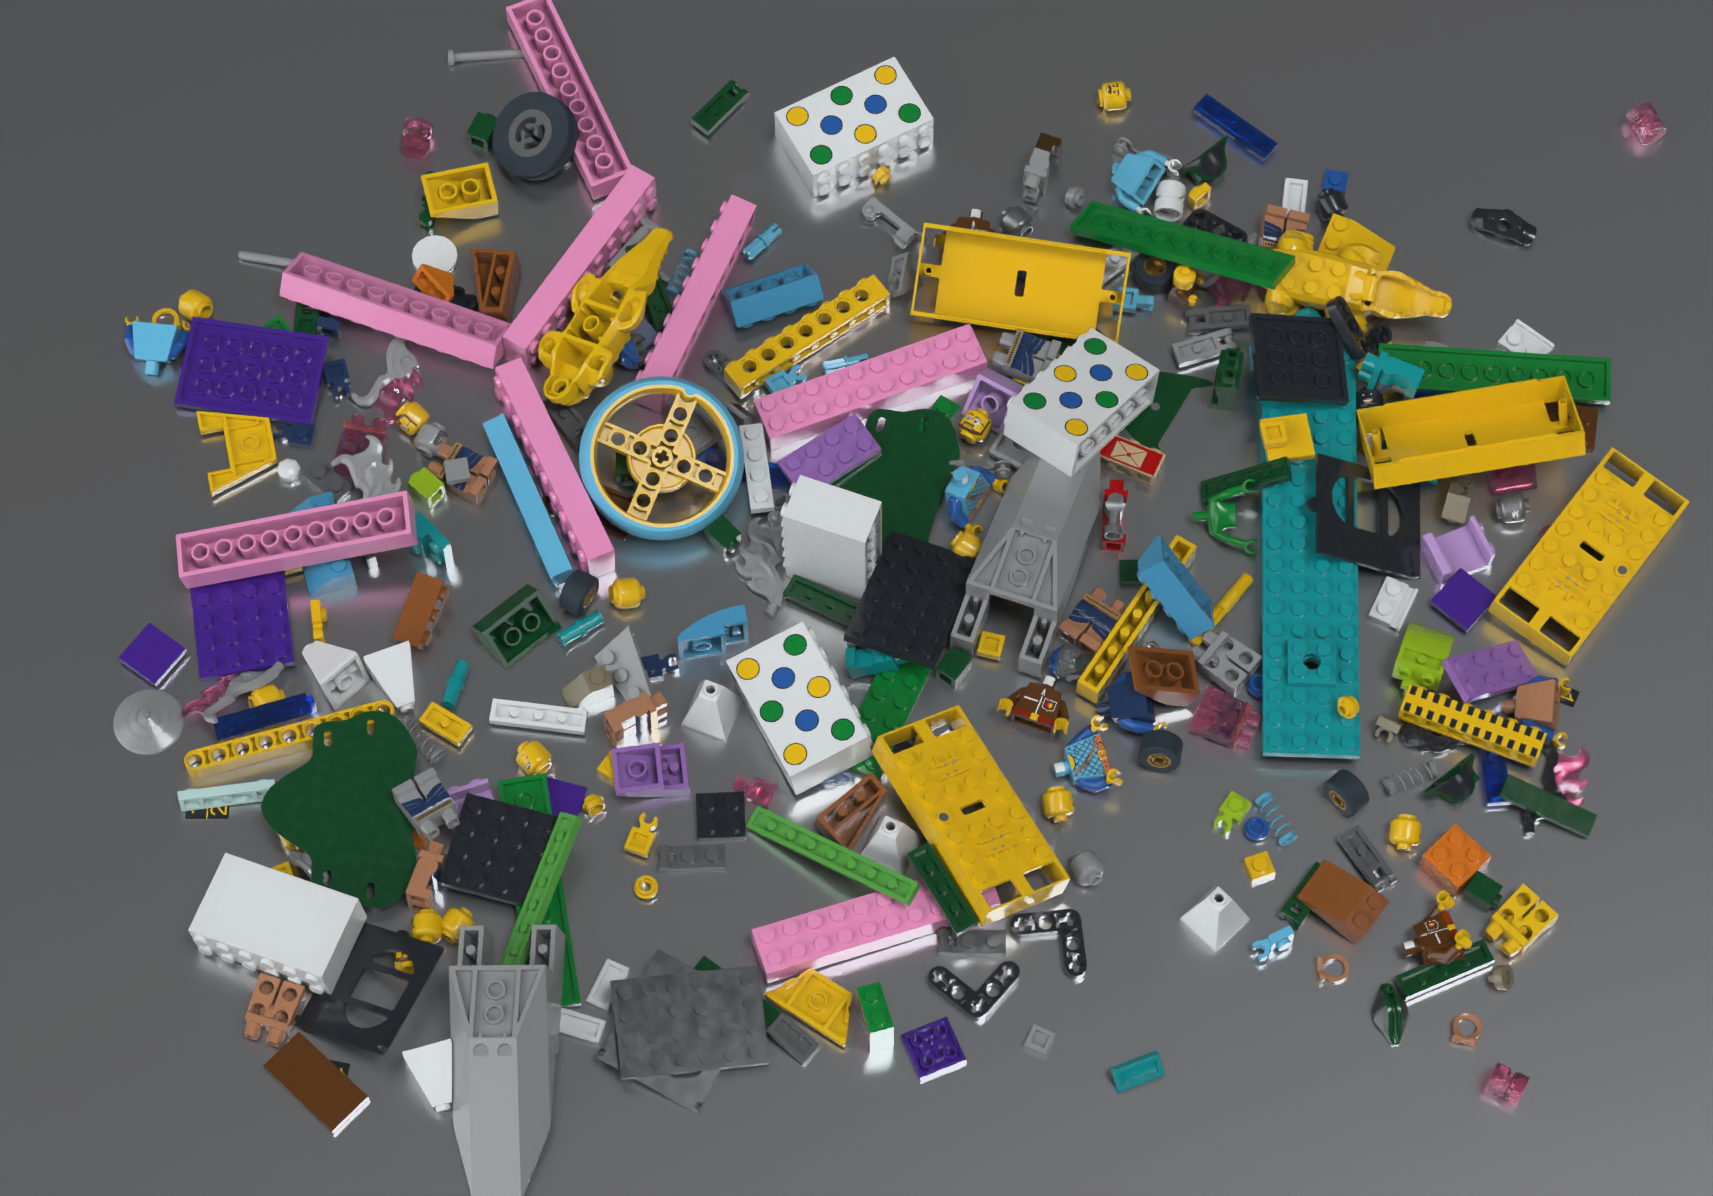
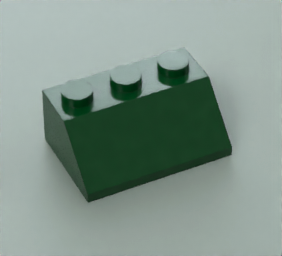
(516, 626)

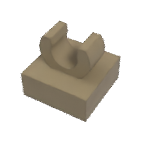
(1388, 724)

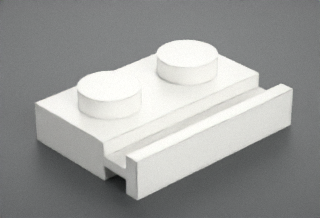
(1524, 339)
(1392, 603)

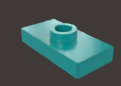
(1137, 1071)

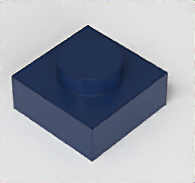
(329, 327)

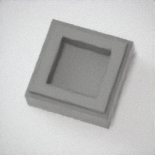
(457, 471)
(1039, 1040)

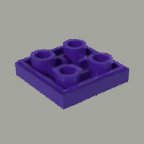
(1463, 600)
(152, 654)
(566, 797)
(933, 1048)

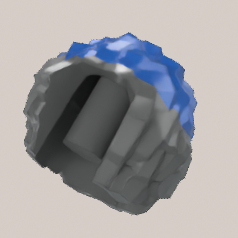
(631, 355)
(1067, 662)

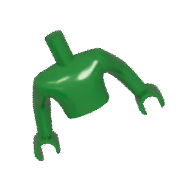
(1222, 516)

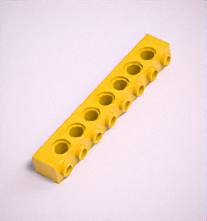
(744, 382)

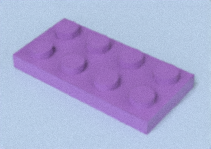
(831, 453)
(1489, 671)

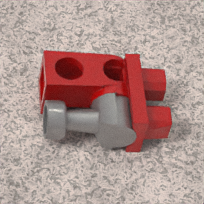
(1114, 511)

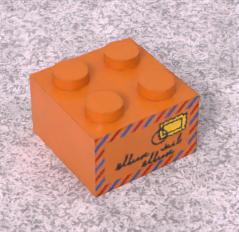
(1454, 860)

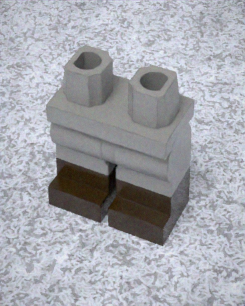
(1044, 156)

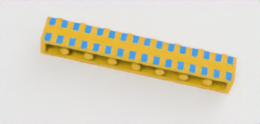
(1127, 632)

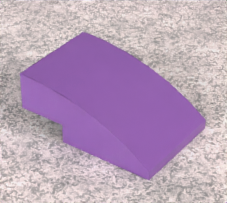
(651, 770)

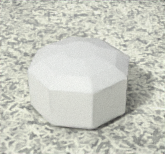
(288, 470)

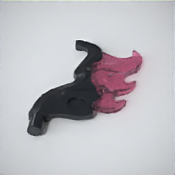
(1560, 779)

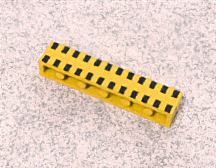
(1472, 725)

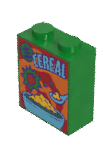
(874, 1017)

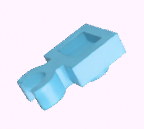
(782, 380)

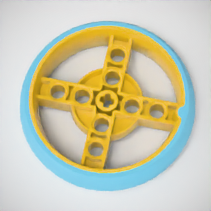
(600, 432)

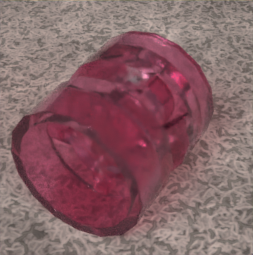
(1645, 123)
(416, 138)
(1506, 1084)

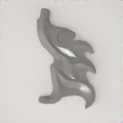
(369, 471)
(761, 562)

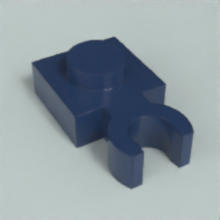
(337, 376)
(298, 435)
(656, 667)

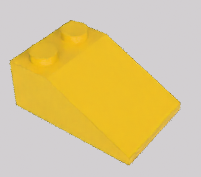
(461, 193)
(1345, 231)

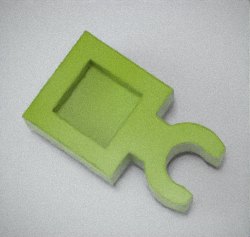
(1233, 810)

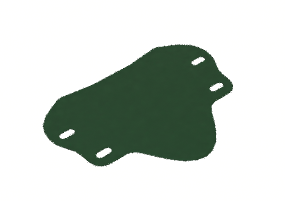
(908, 470)
(345, 808)

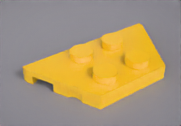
(816, 1003)

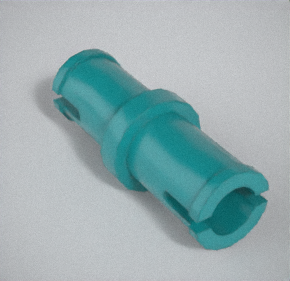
(580, 627)
(455, 683)

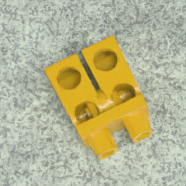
(1516, 929)

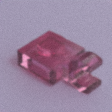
(758, 792)

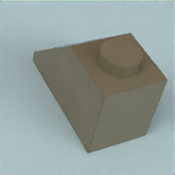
(588, 688)

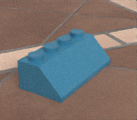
(772, 295)
(330, 575)
(1175, 589)

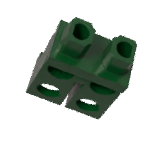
(1227, 379)

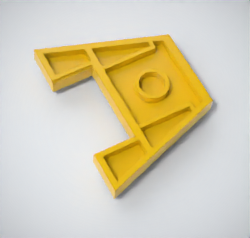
(248, 446)

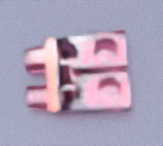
(354, 439)
(1223, 718)

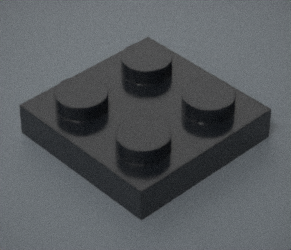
(720, 816)

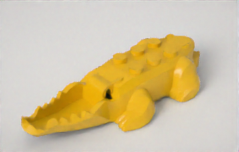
(1324, 276)
(602, 323)

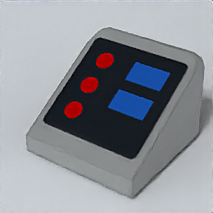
(740, 414)

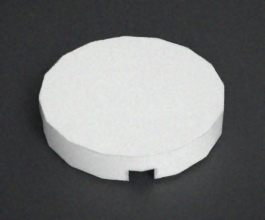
(435, 252)

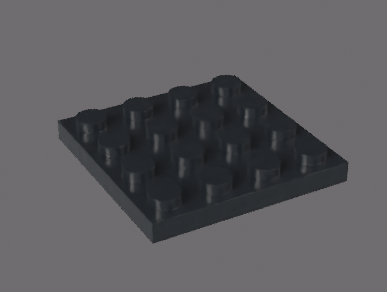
(1298, 359)
(496, 849)

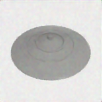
(148, 721)

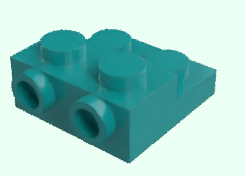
(432, 542)

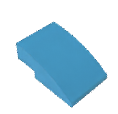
(713, 632)

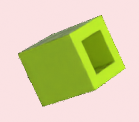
(426, 487)

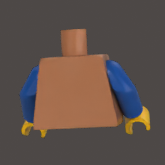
(1539, 705)

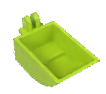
(1422, 656)

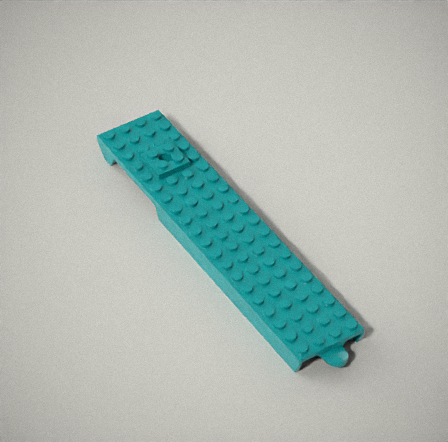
(1308, 597)

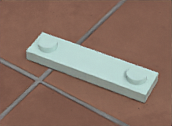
(224, 795)

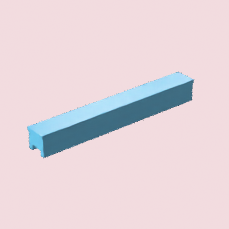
(529, 499)

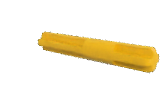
(1226, 603)

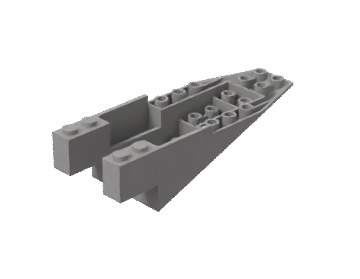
(1032, 554)
(504, 1056)

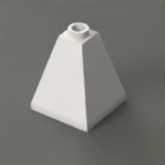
(336, 671)
(393, 674)
(713, 710)
(890, 843)
(1215, 918)
(433, 1072)

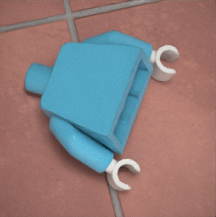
(1138, 177)

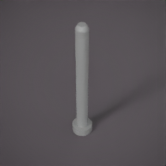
(483, 55)
(264, 258)

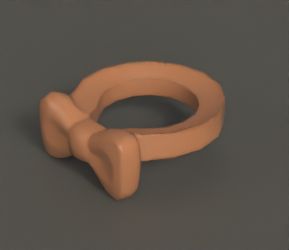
(1325, 976)
(1457, 1036)

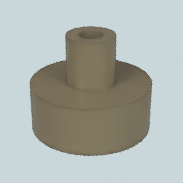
(1502, 977)

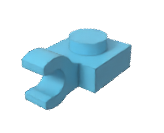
(1133, 301)
(1278, 940)

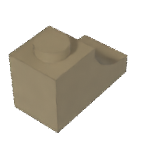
(1458, 499)

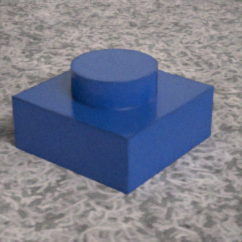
(1335, 180)

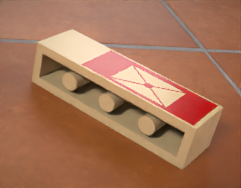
(1133, 460)

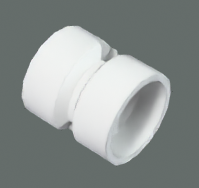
(1169, 200)

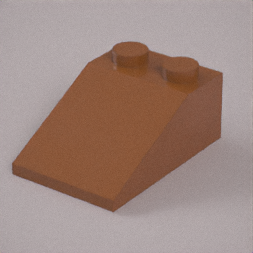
(1164, 674)
(1342, 900)

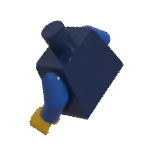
(1128, 707)

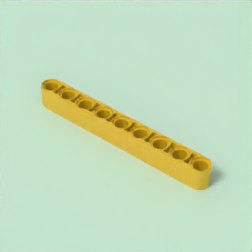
(275, 736)

